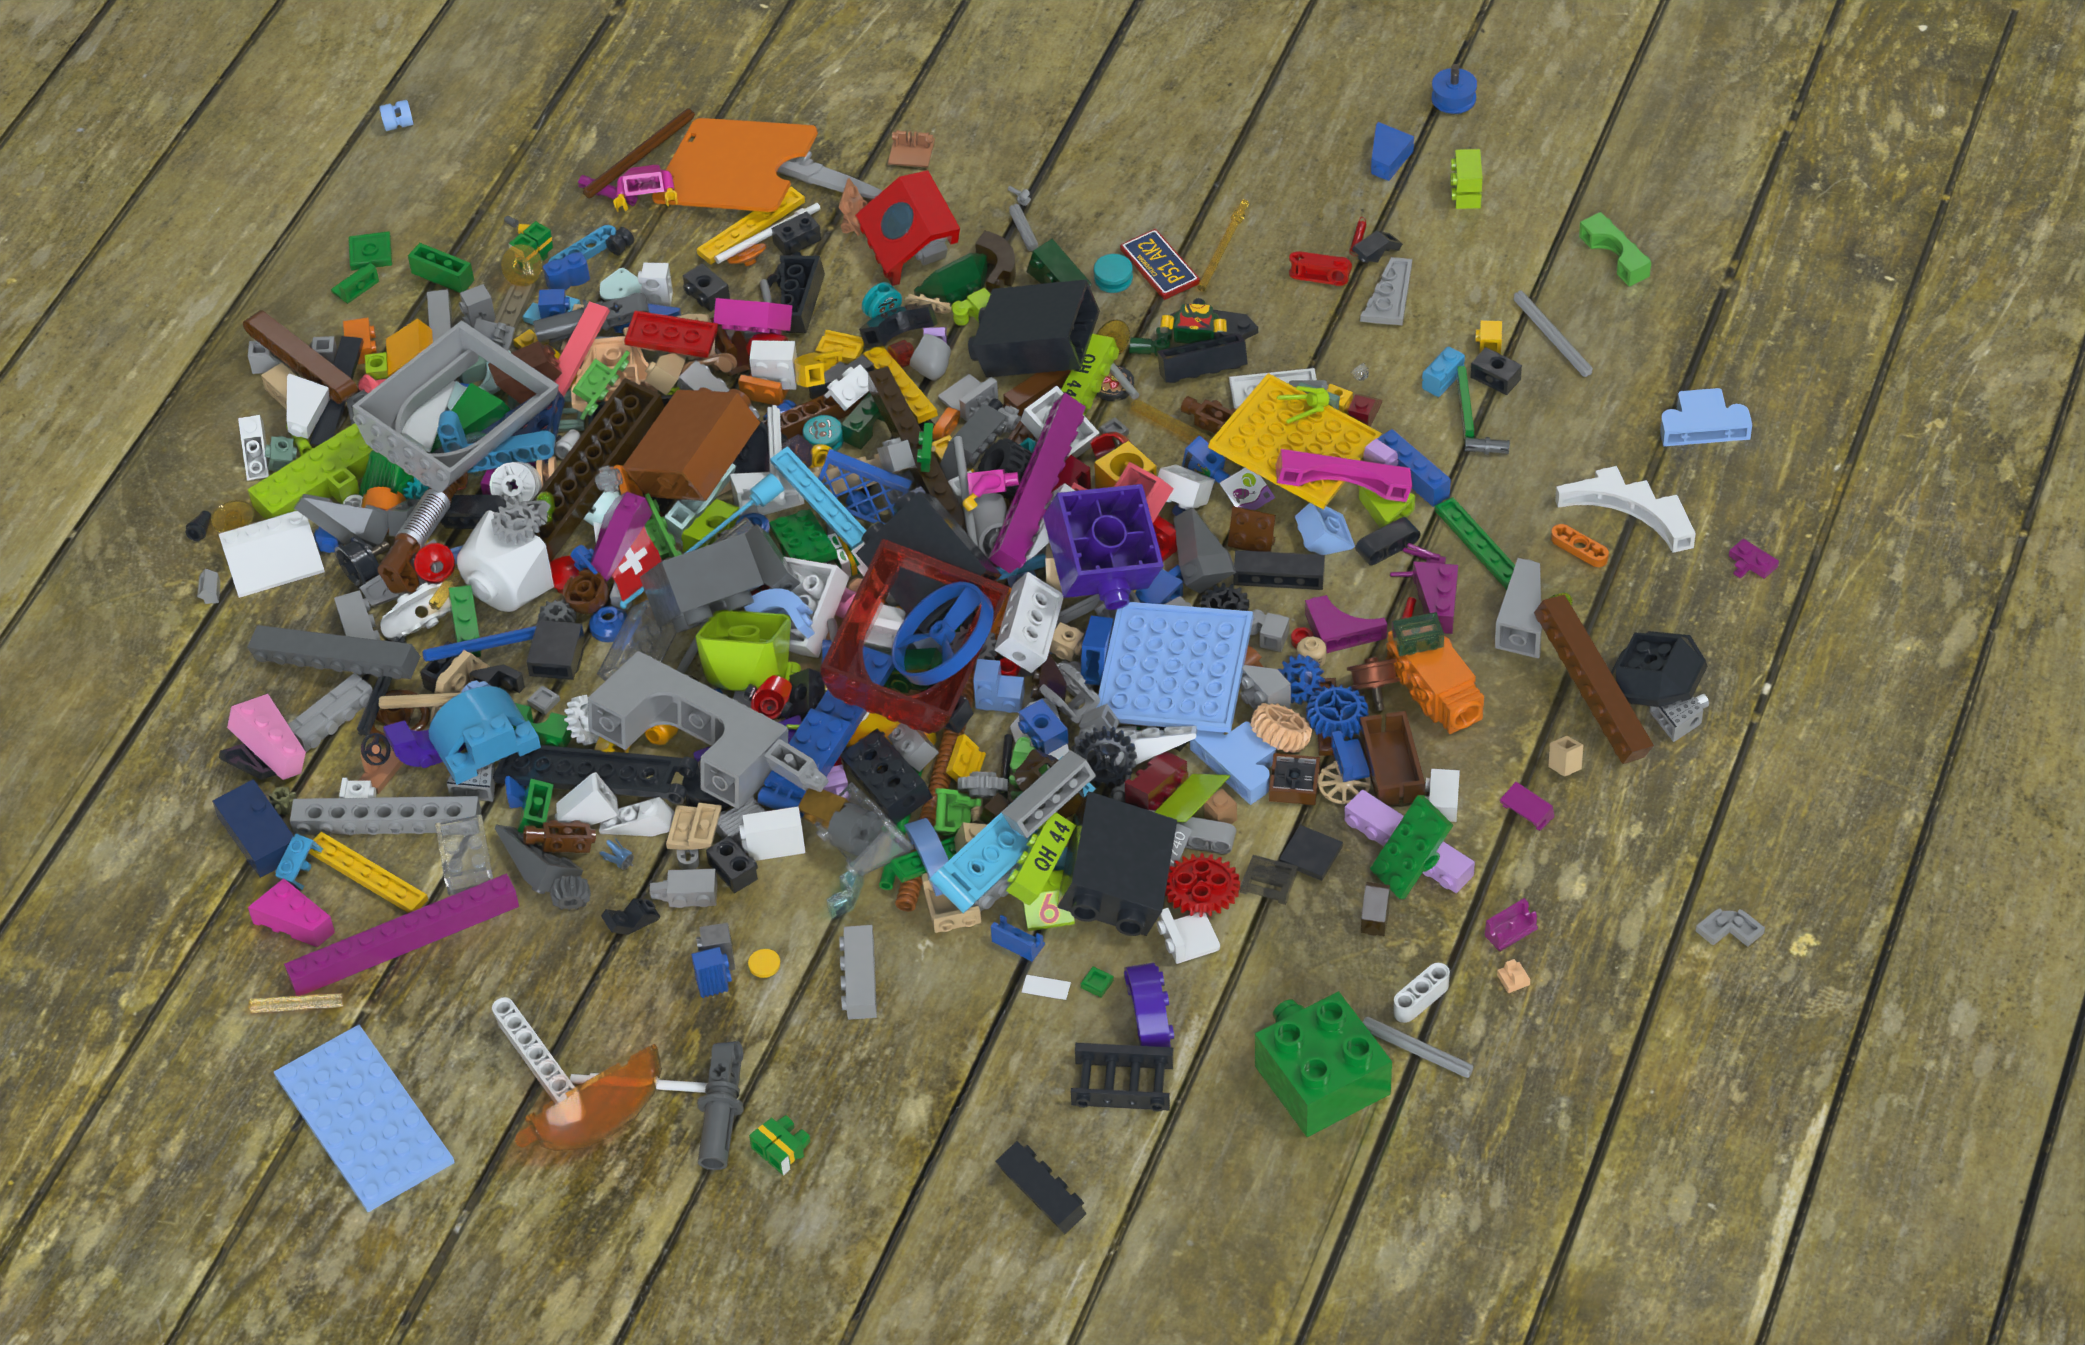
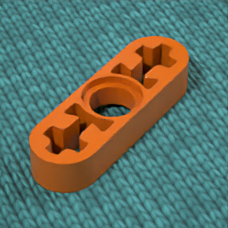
(1582, 553)

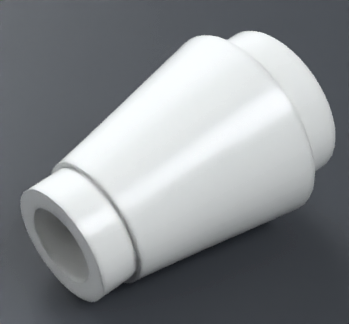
(565, 444)

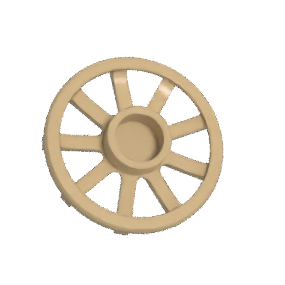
(936, 304)
(1340, 786)

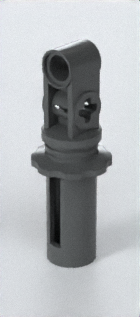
(562, 325)
(720, 1105)

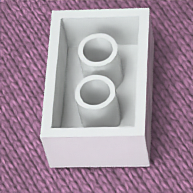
(1037, 413)

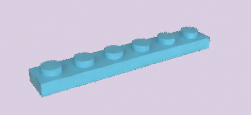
(819, 497)

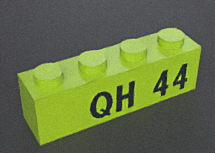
(1086, 382)
(1039, 859)

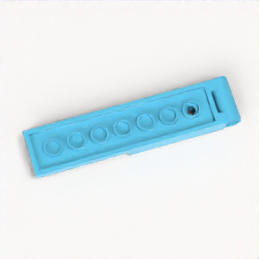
(983, 862)

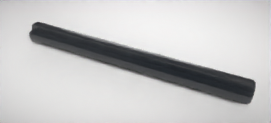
(372, 707)

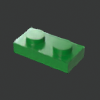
(924, 454)

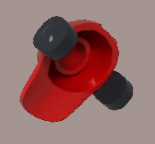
(771, 697)

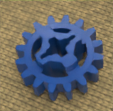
(1309, 677)

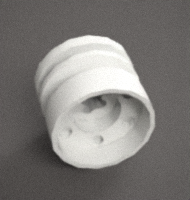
(526, 479)

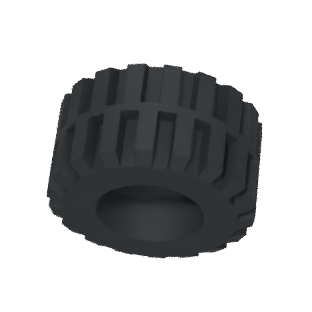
(1008, 456)

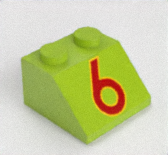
(1044, 911)

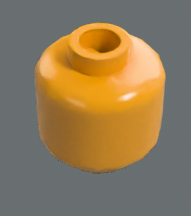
(661, 734)

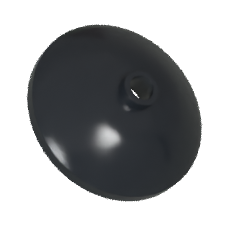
(753, 454)

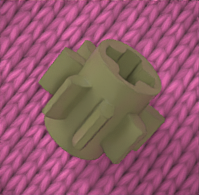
(282, 800)

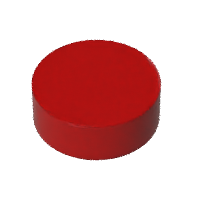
(1298, 634)

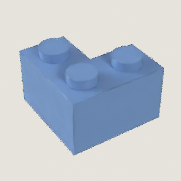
(995, 690)

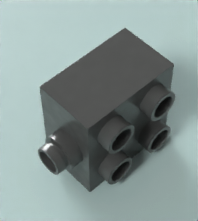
(701, 580)

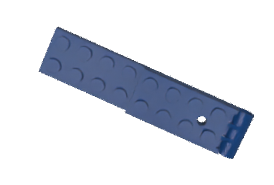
(824, 735)

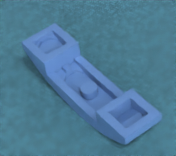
(928, 847)

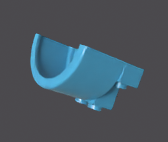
(483, 722)

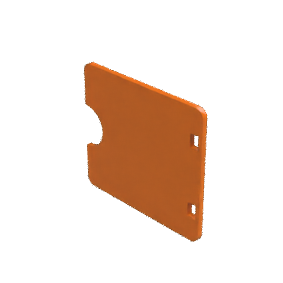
(735, 163)

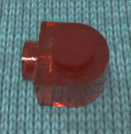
(901, 352)

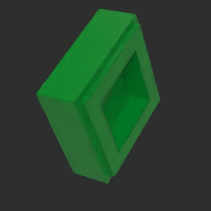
(1097, 982)

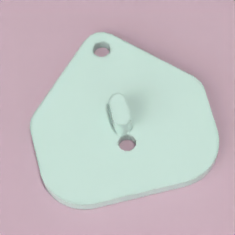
(619, 285)

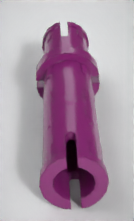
(609, 191)

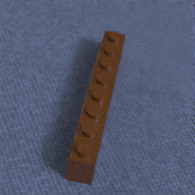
(1593, 679)

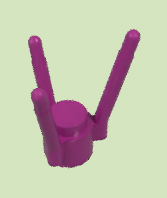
(1422, 553)

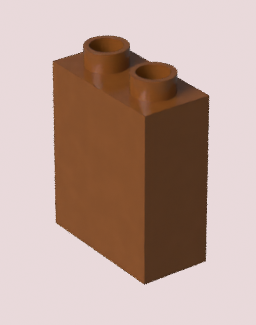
(692, 444)

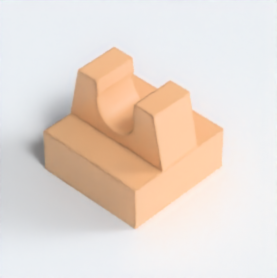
(1513, 976)

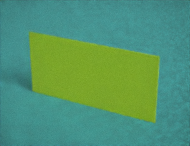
(1191, 796)

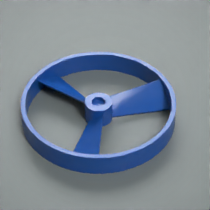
(944, 631)

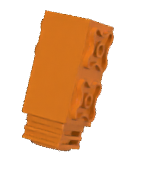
(1440, 685)

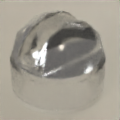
(1360, 372)

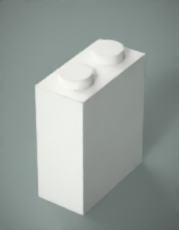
(772, 834)

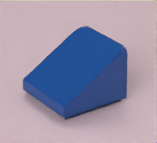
(515, 792)

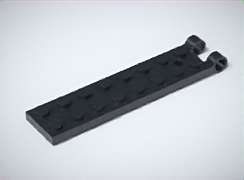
(619, 770)

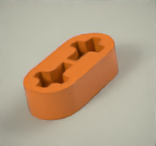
(946, 423)

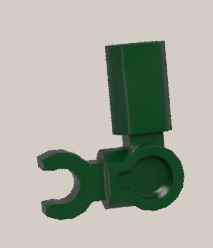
(1147, 346)

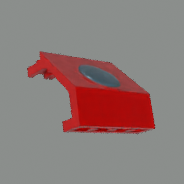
(905, 221)

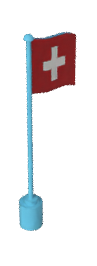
(644, 555)

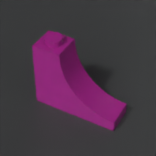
(1340, 629)

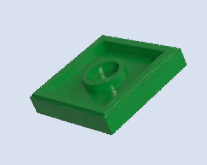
(370, 248)

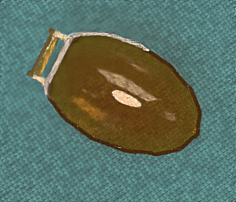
(597, 1106)

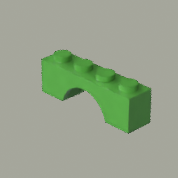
(1601, 233)

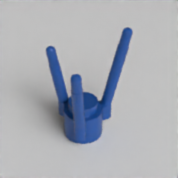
(583, 558)

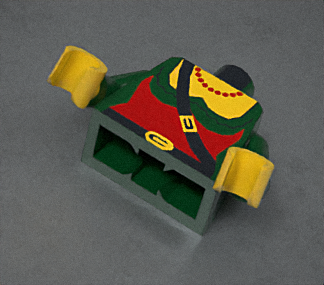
(1194, 322)

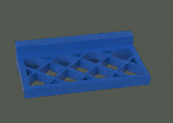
(867, 471)

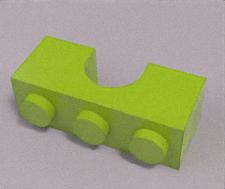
(707, 522)

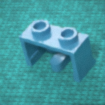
(294, 859)

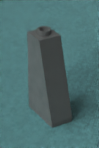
(770, 561)

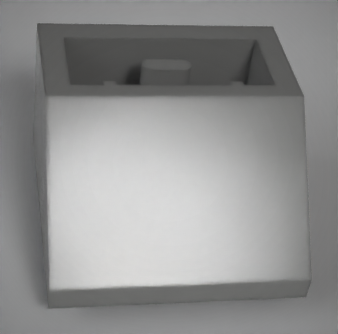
(1264, 686)

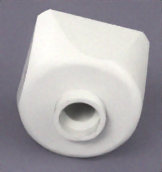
(502, 572)

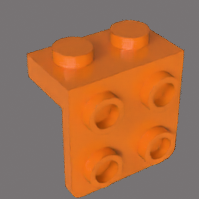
(762, 390)

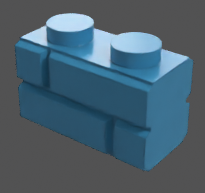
(1442, 371)

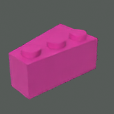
(293, 913)

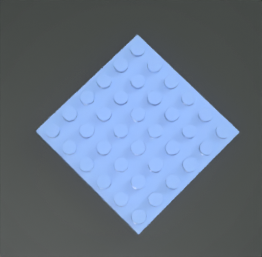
(1175, 665)

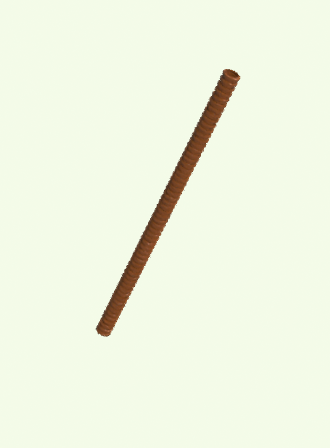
(910, 889)

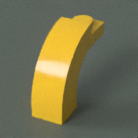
(811, 367)

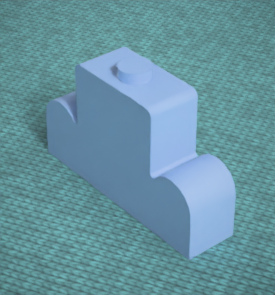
(1704, 419)
(1237, 755)

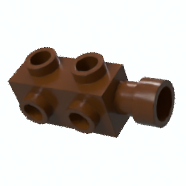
(1207, 415)
(562, 838)

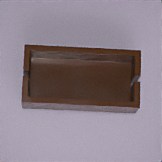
(1392, 758)

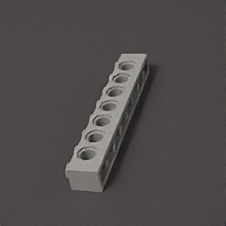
(378, 815)

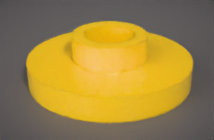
(764, 963)

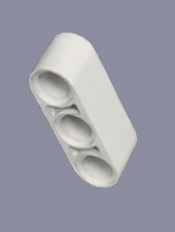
(1418, 1002)

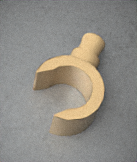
(976, 811)

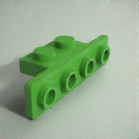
(596, 380)
(657, 532)

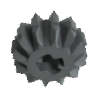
(557, 612)
(570, 892)

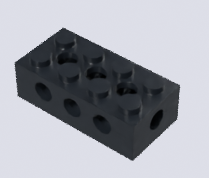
(905, 792)

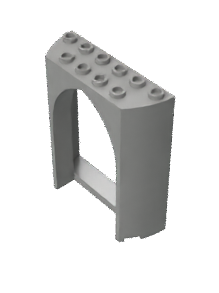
(388, 406)

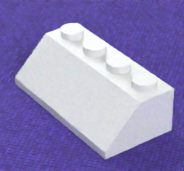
(423, 423)

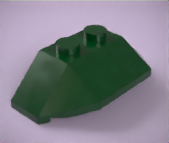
(955, 279)

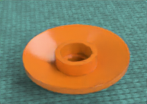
(747, 256)

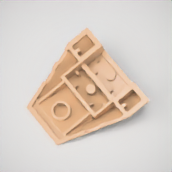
(609, 353)

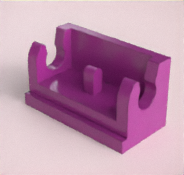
(1528, 805)
(1511, 925)

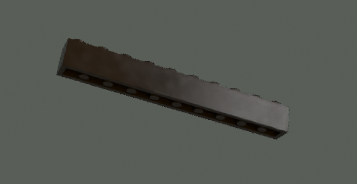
(904, 425)

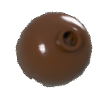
(586, 592)

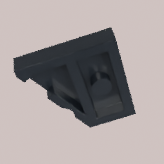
(247, 761)

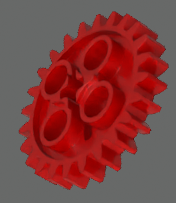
(1202, 885)

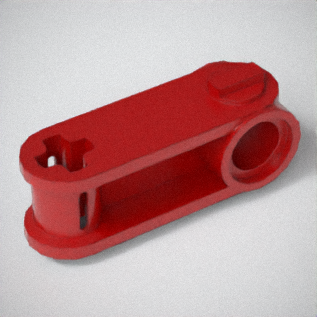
(1320, 268)

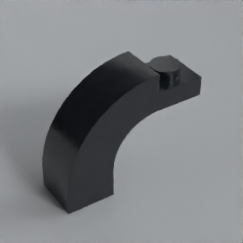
(896, 321)

